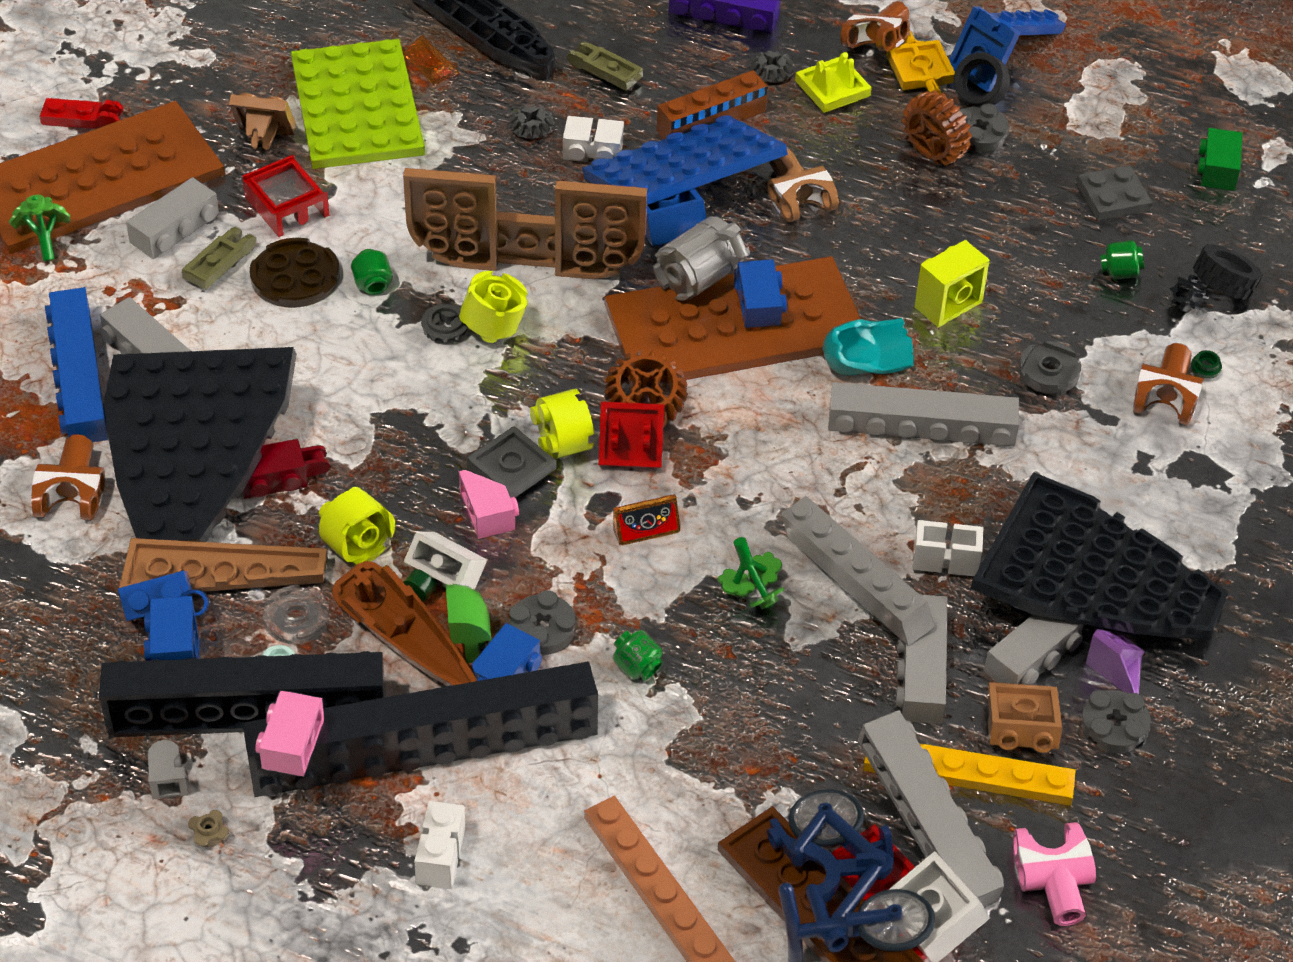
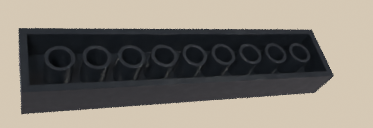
(439, 727)

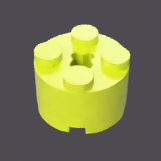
(494, 305)
(562, 424)
(355, 526)

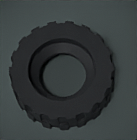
(1227, 271)

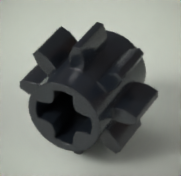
(1182, 291)

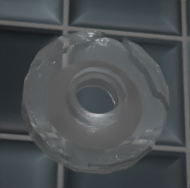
(299, 629)

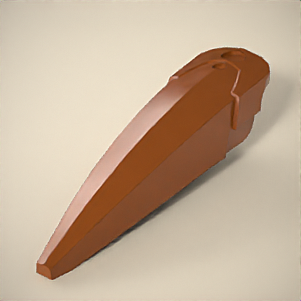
(400, 620)

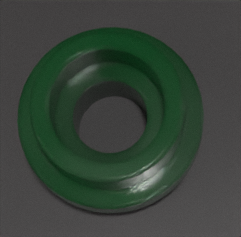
(1206, 364)

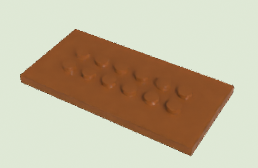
(106, 171)
(709, 332)

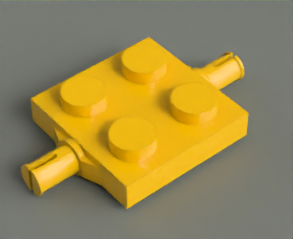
(921, 64)

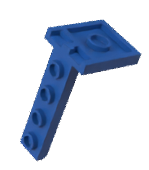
(997, 36)

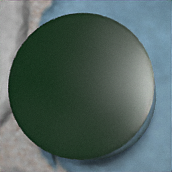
(421, 584)

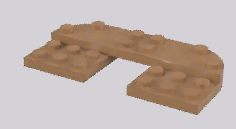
(588, 238)

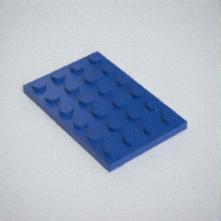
(687, 159)

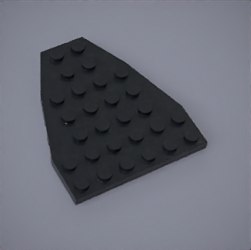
(191, 432)
(1086, 567)

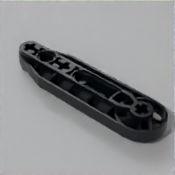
(497, 32)

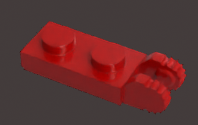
(80, 113)

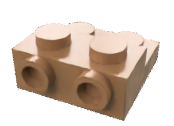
(1024, 716)

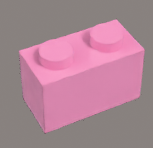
(290, 733)

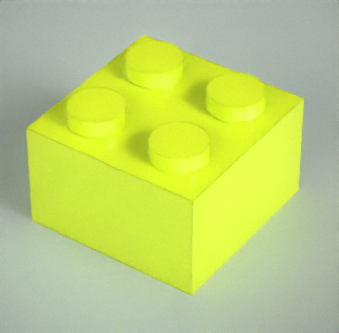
(951, 283)

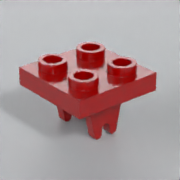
(631, 434)

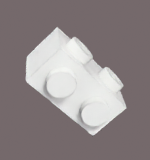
(445, 560)

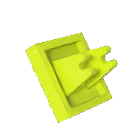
(833, 83)

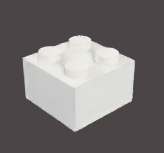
(955, 906)

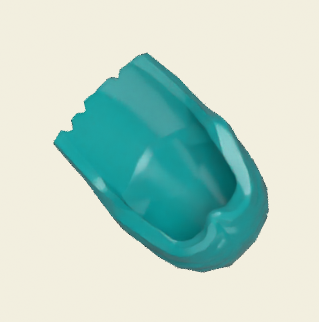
(868, 347)

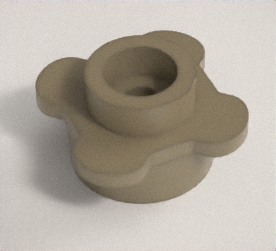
(211, 836)

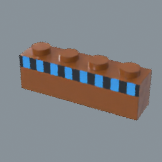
(735, 97)

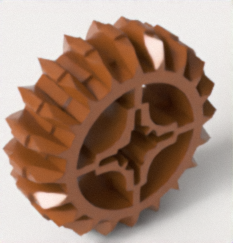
(937, 127)
(645, 377)

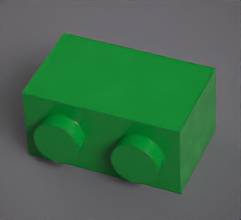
(1220, 159)

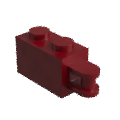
(285, 468)

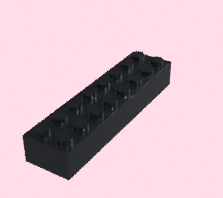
(227, 691)

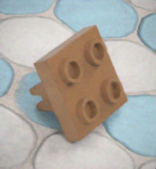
(262, 118)

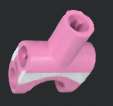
(1056, 871)

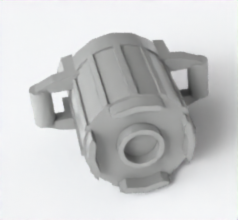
(700, 257)

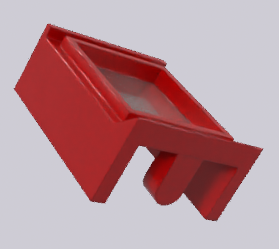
(283, 190)

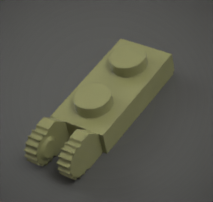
(605, 65)
(218, 257)

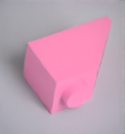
(487, 504)

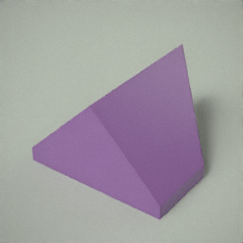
(1116, 659)

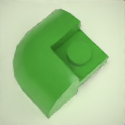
(467, 619)

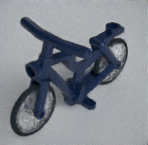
(885, 920)

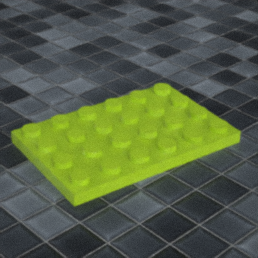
(357, 104)

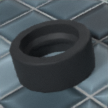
(964, 70)

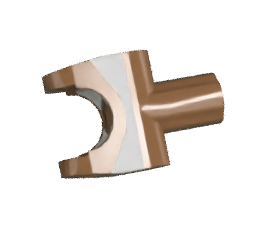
(800, 186)

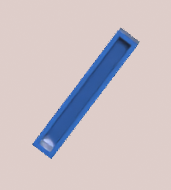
(77, 365)

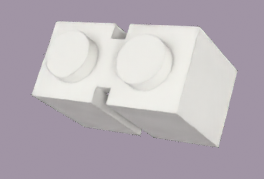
(579, 144)
(961, 557)
(440, 845)

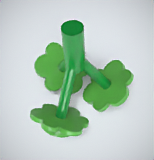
(40, 206)
(761, 570)

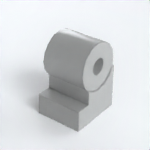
(166, 772)

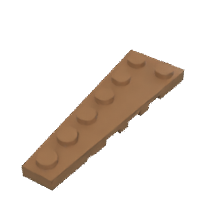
(223, 564)

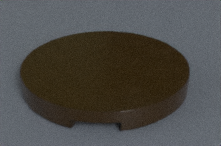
(294, 273)

